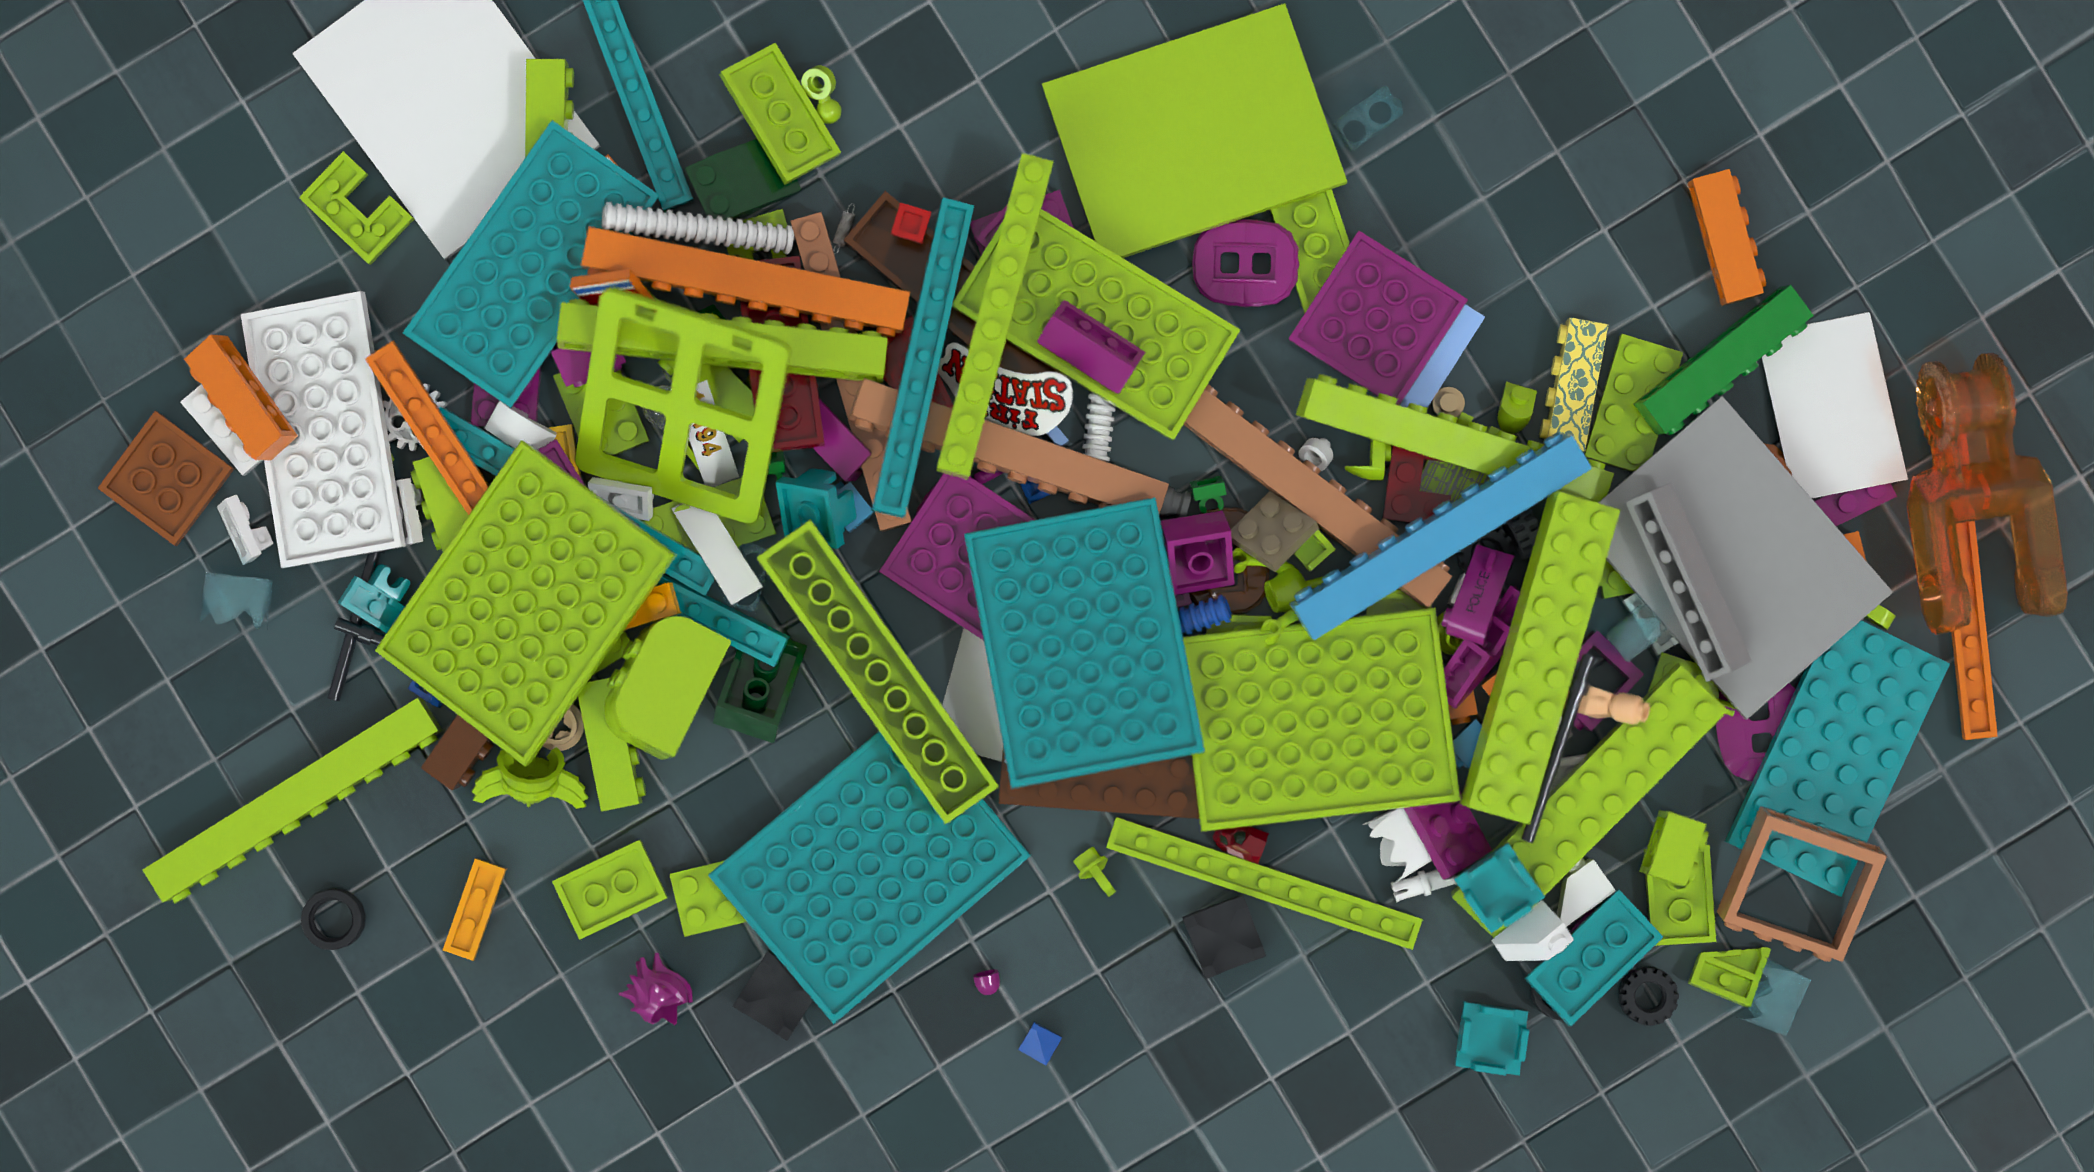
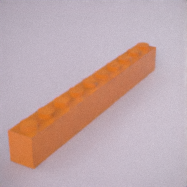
(748, 281)

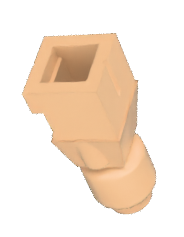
(1621, 707)

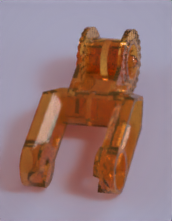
(1979, 478)

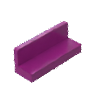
(1090, 346)
(841, 448)

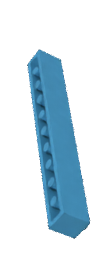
(1440, 535)

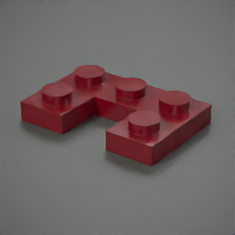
(1403, 496)

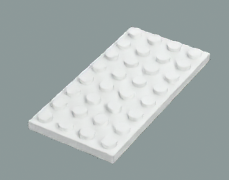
(337, 479)

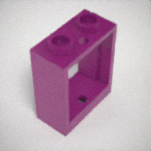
(1614, 658)

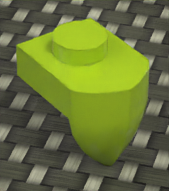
(1515, 408)
(1379, 454)

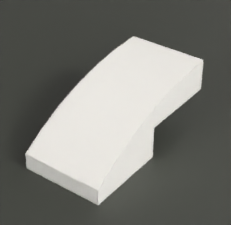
(514, 425)

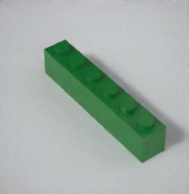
(1723, 360)

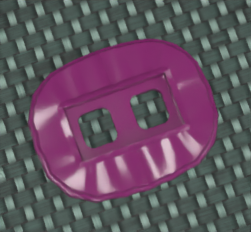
(1245, 286)
(1736, 733)

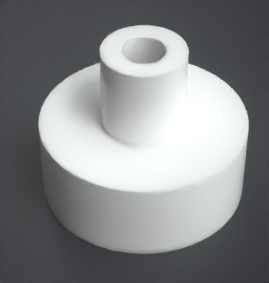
(1317, 452)

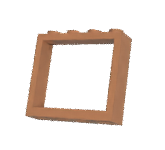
(1764, 823)

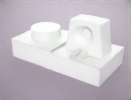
(628, 497)
(408, 499)
(246, 541)

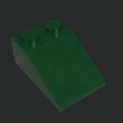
(738, 182)
(758, 693)

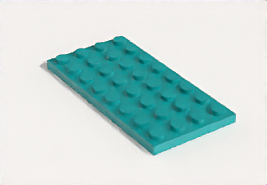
(505, 288)
(1841, 749)

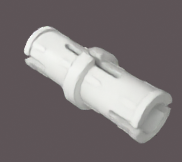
(1420, 884)

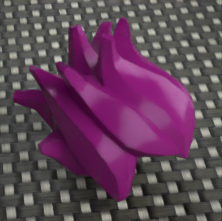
(657, 992)

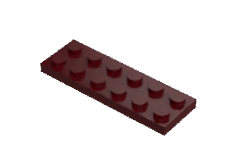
(799, 413)

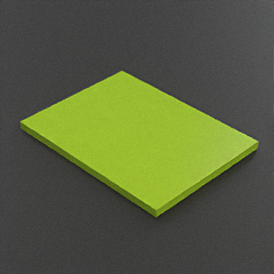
(1194, 133)
(525, 603)
(1321, 721)

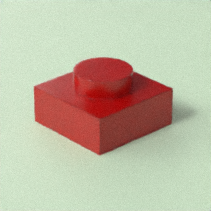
(911, 223)

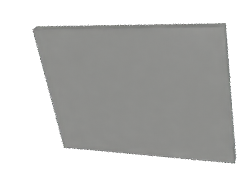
(1768, 544)

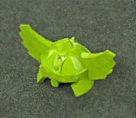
(532, 782)

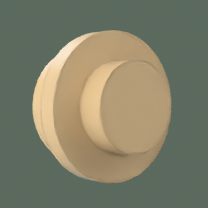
(1448, 401)

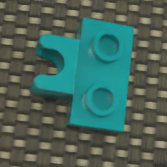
(375, 599)

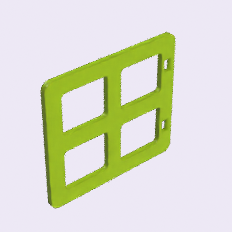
(681, 405)

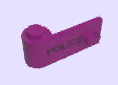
(1478, 595)

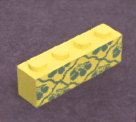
(1575, 380)

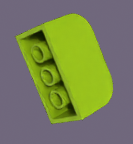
(663, 684)

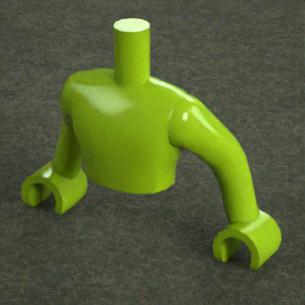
(1279, 592)

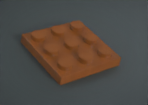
(166, 478)

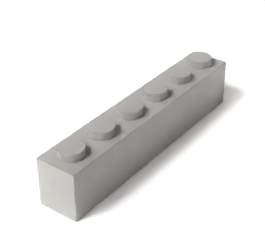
(1688, 582)

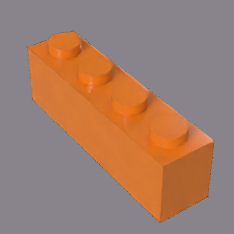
(1726, 237)
(240, 397)

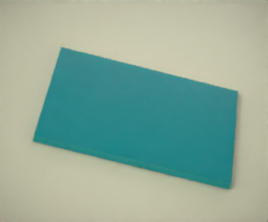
(1084, 643)
(863, 876)

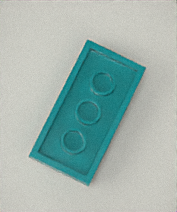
(1596, 959)

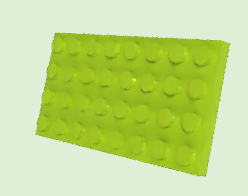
(1178, 335)

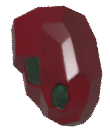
(1242, 842)

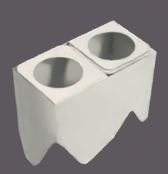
(1400, 841)

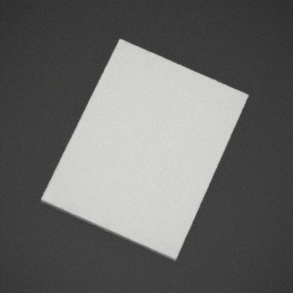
(432, 103)

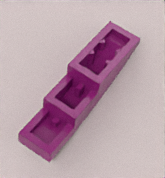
(1474, 661)

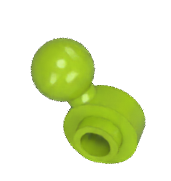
(827, 108)

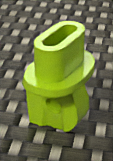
(1091, 865)

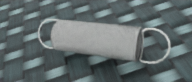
(843, 228)

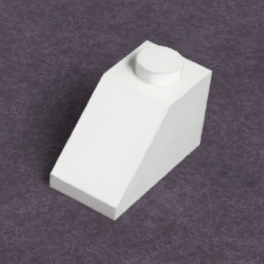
(1582, 890)
(1533, 936)

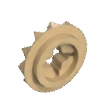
(567, 739)

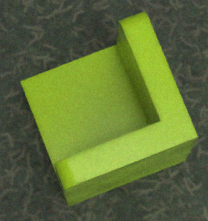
(1314, 551)

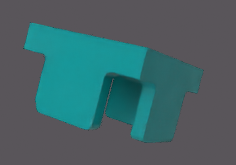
(815, 499)
(1499, 888)
(1492, 1039)

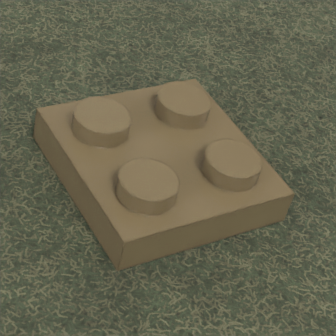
(1273, 531)

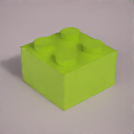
(1674, 848)

